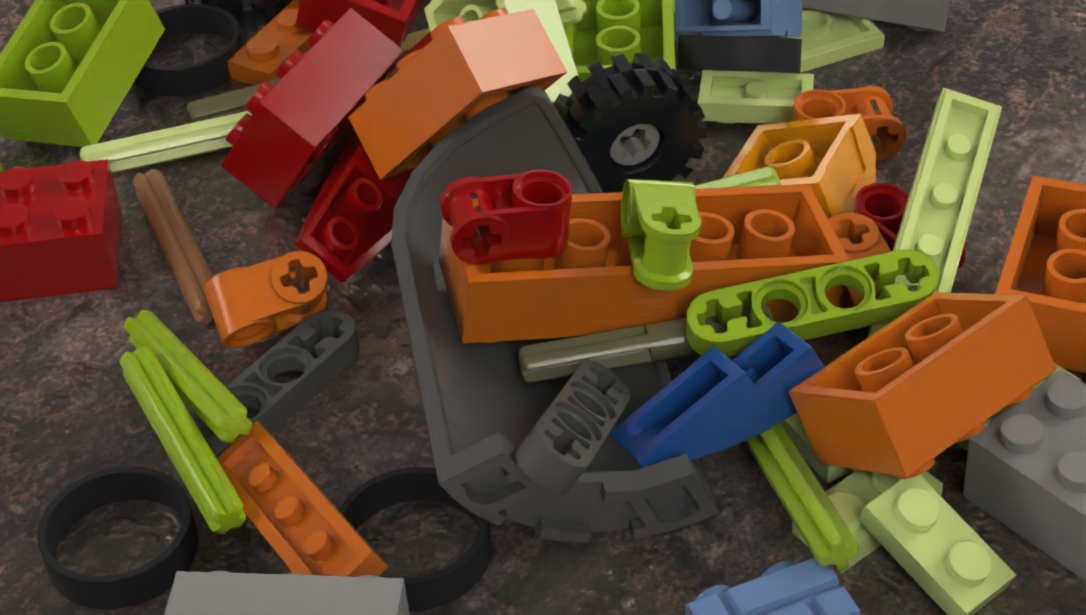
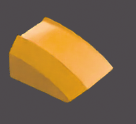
(824, 152)

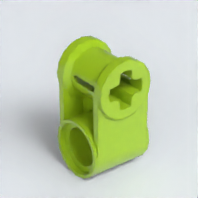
(659, 228)

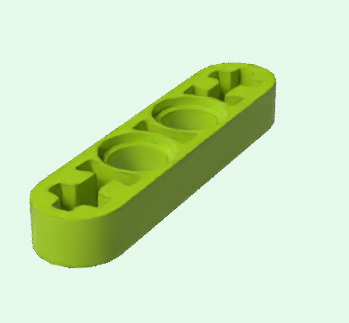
(807, 292)

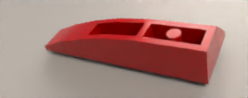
(353, 209)

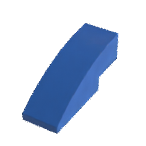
(720, 400)

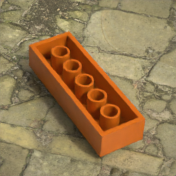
(592, 284)

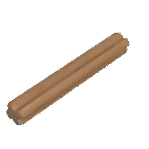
(175, 241)

